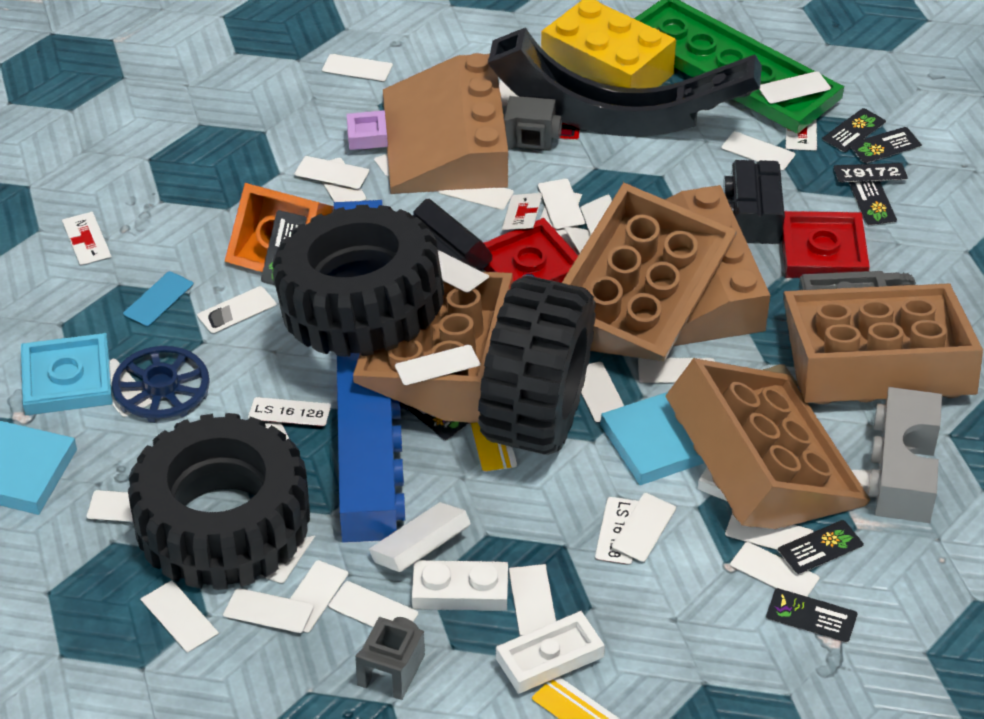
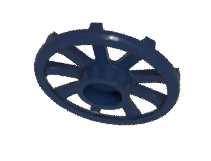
(160, 383)

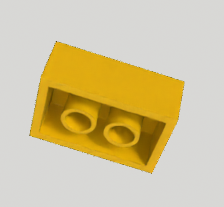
(609, 47)

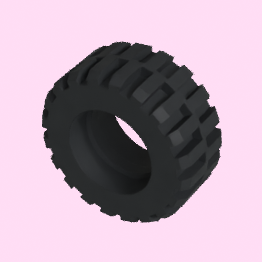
(358, 280)
(536, 364)
(229, 543)

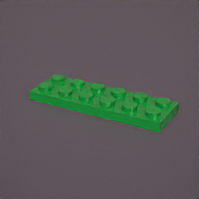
(710, 44)

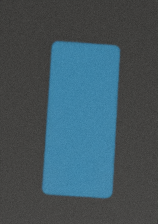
(158, 298)

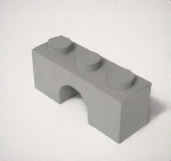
(906, 482)

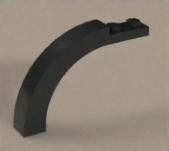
(613, 109)

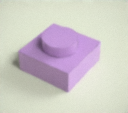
(367, 130)

